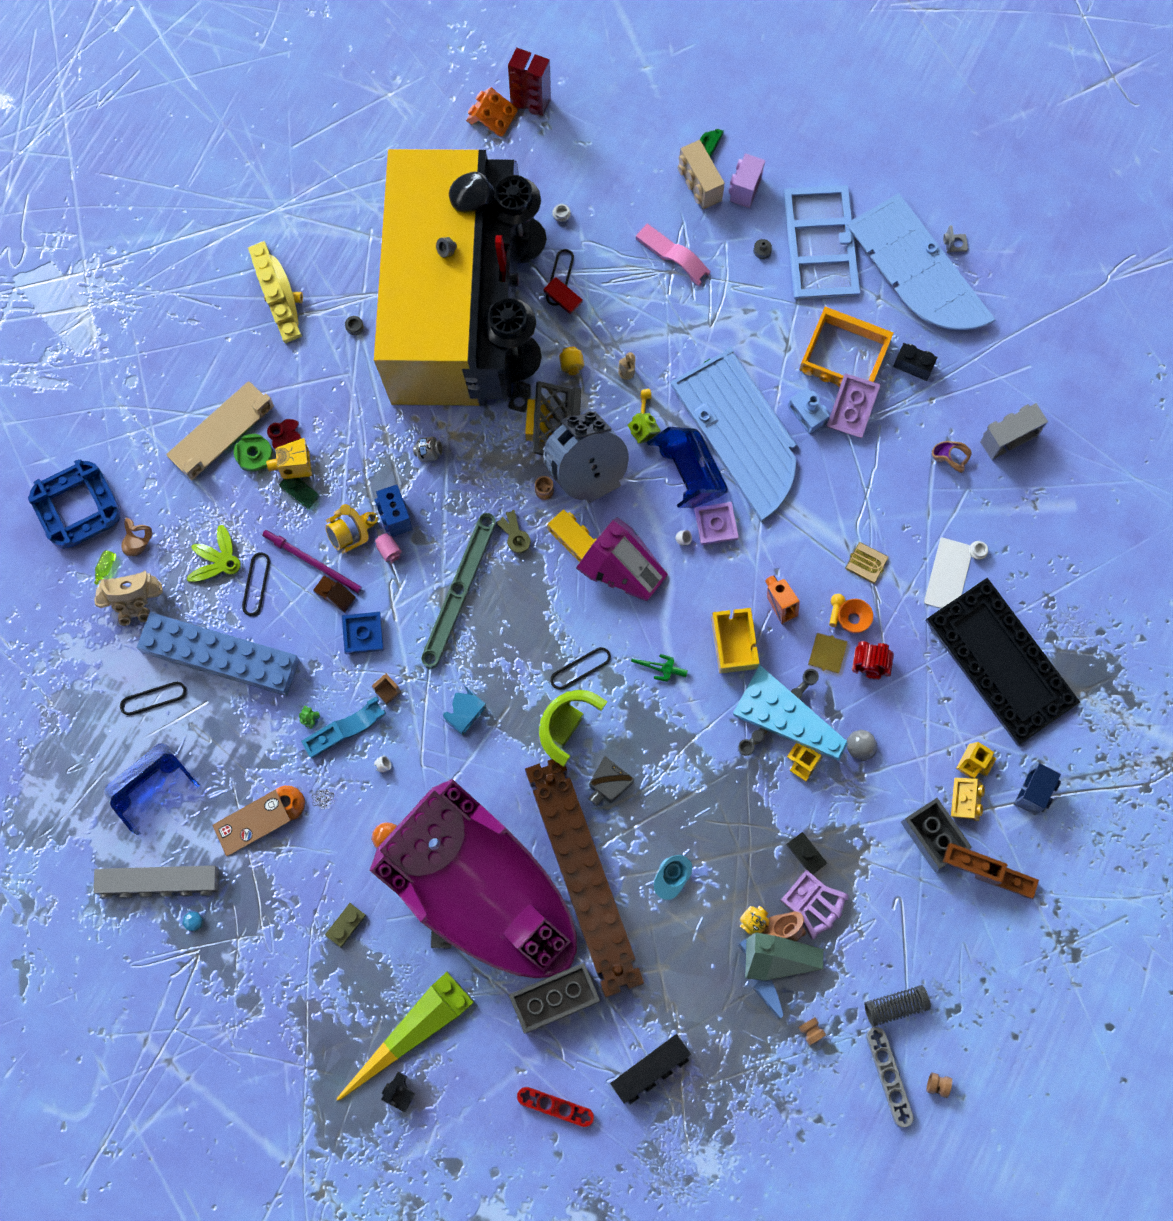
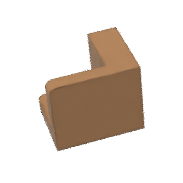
(386, 688)

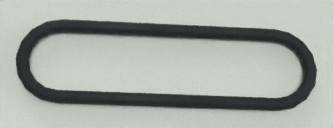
(554, 268)
(263, 586)
(587, 673)
(151, 690)

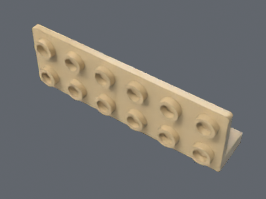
(220, 430)

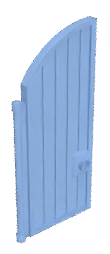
(740, 429)

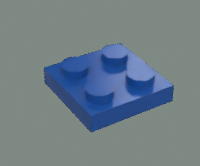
(362, 632)

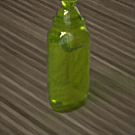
(104, 565)

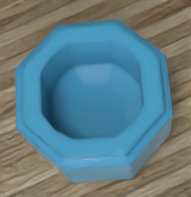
(193, 921)

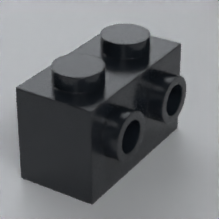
(915, 361)

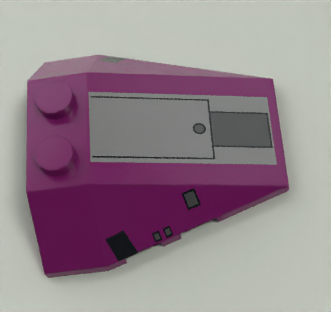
(623, 562)

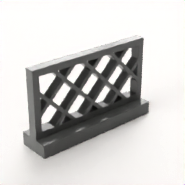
(571, 408)

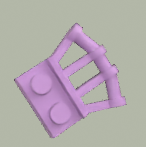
(802, 896)

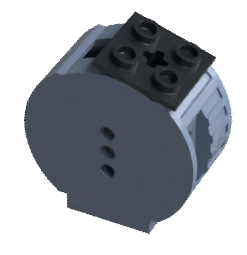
(586, 457)

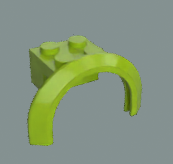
(561, 721)

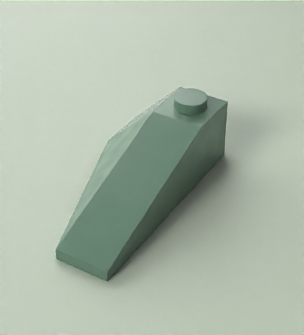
(779, 957)

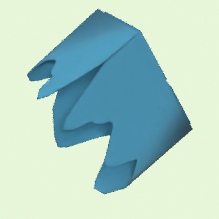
(466, 711)

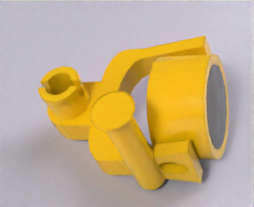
(339, 532)

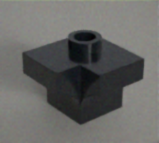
(397, 1093)

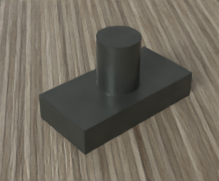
(806, 853)

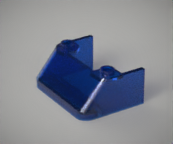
(694, 464)
(157, 758)

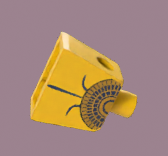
(292, 460)

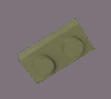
(345, 925)

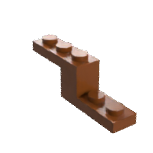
(990, 870)

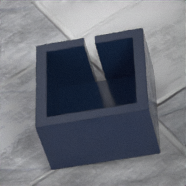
(1040, 785)

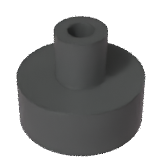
(445, 246)
(762, 248)

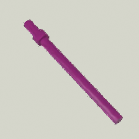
(280, 542)

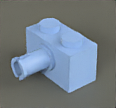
(809, 410)

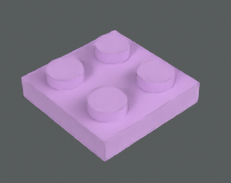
(716, 523)

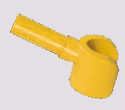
(645, 394)

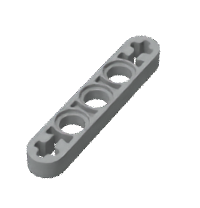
(896, 1085)

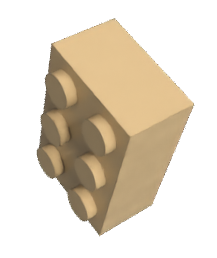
(700, 174)

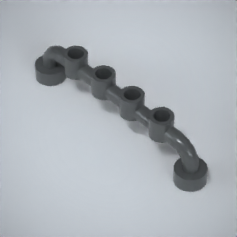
(746, 746)

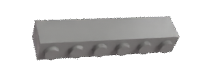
(156, 881)

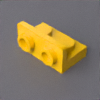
(967, 798)

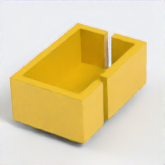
(735, 640)

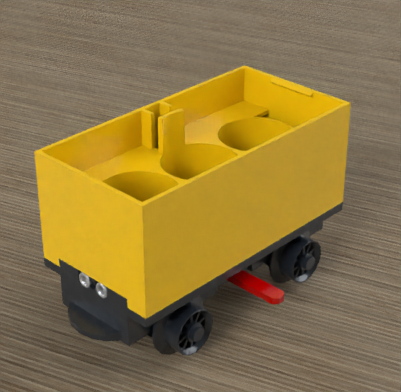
(454, 321)

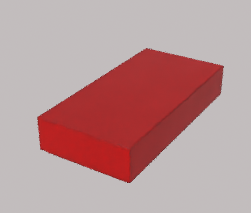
(562, 295)

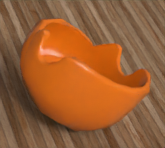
(381, 832)

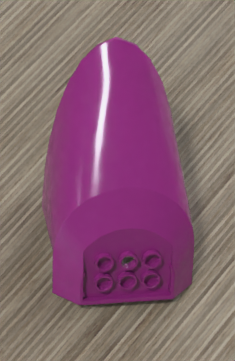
(477, 885)

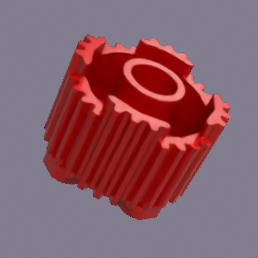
(873, 660)

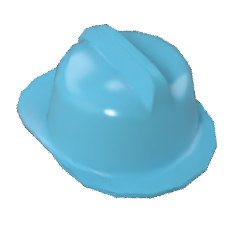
(672, 876)

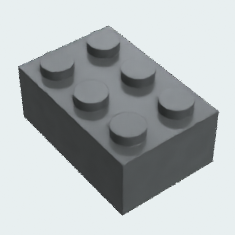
(933, 831)

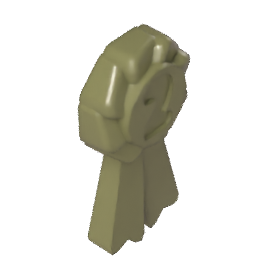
(518, 540)

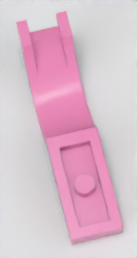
(668, 250)

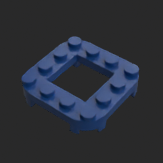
(45, 490)

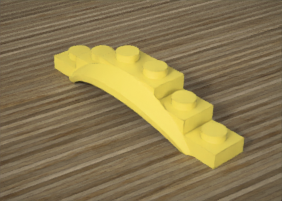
(276, 291)

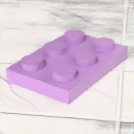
(853, 405)

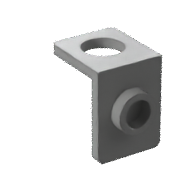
(948, 240)

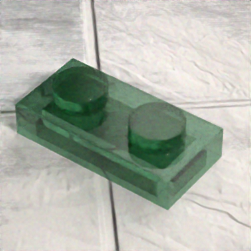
(299, 491)

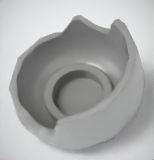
(861, 745)

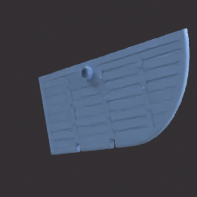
(919, 266)

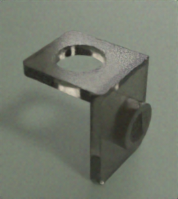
(522, 390)

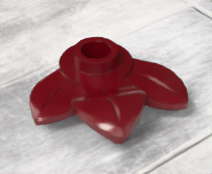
(287, 432)

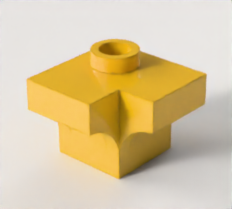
(976, 760)
(804, 761)

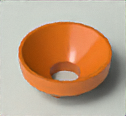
(857, 607)
(297, 802)

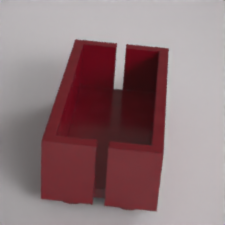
(532, 86)

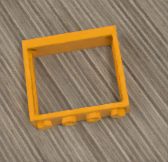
(852, 325)

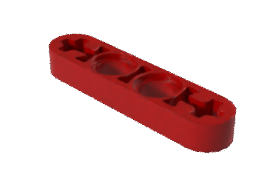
(554, 1109)

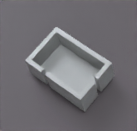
(1013, 430)

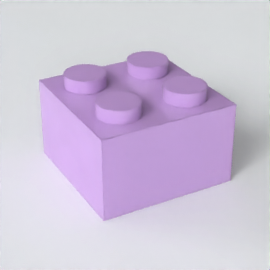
(746, 180)

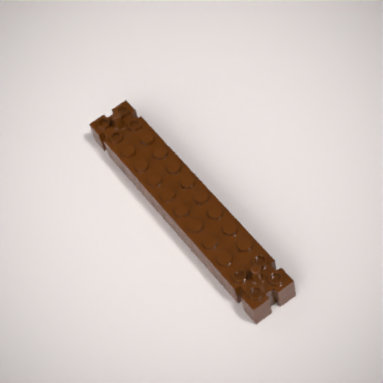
(584, 877)

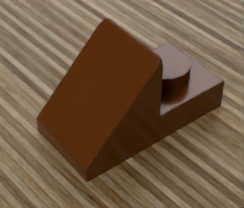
(334, 593)

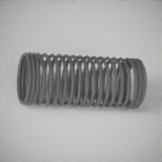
(919, 992)

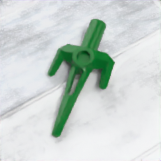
(667, 668)

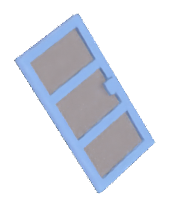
(821, 242)

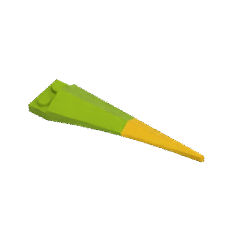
(433, 1011)

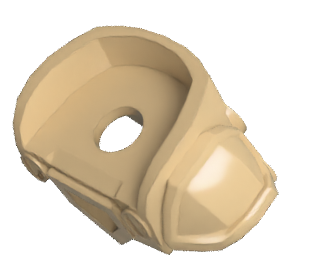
(128, 600)

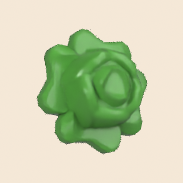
(308, 717)

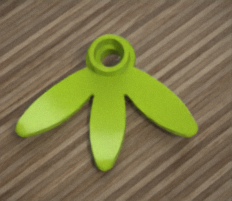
(219, 559)

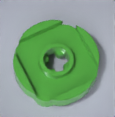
(245, 446)

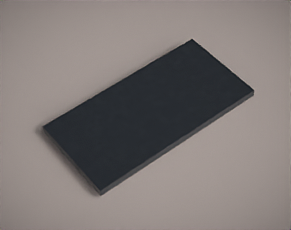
(1002, 661)

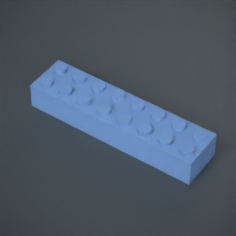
(218, 654)

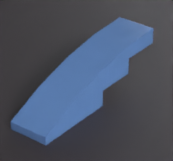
(766, 991)

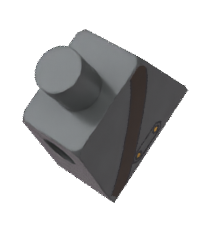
(608, 782)

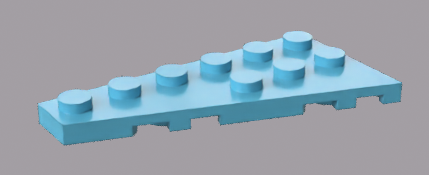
(781, 712)

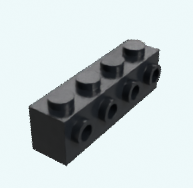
(650, 1068)

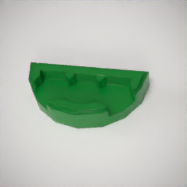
(711, 139)

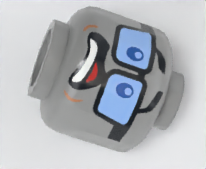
(427, 449)

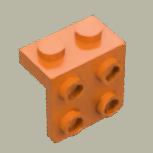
(492, 111)

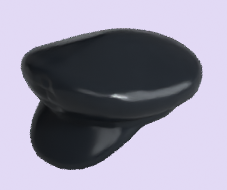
(470, 192)

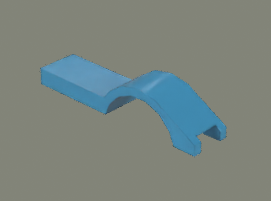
(343, 728)

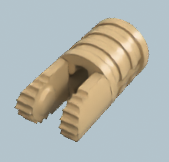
(624, 364)

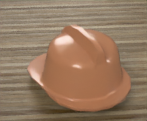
(786, 926)

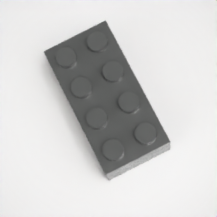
(554, 998)

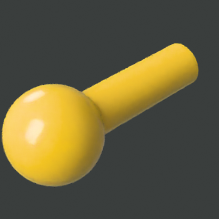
(836, 601)

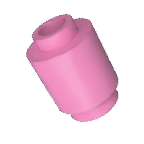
(388, 548)

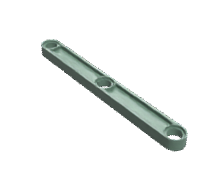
(453, 602)

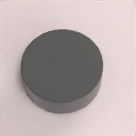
(354, 325)

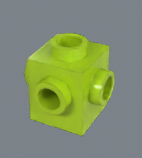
(643, 427)

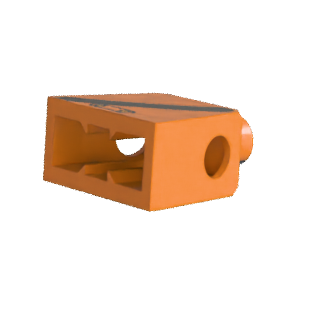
(782, 599)

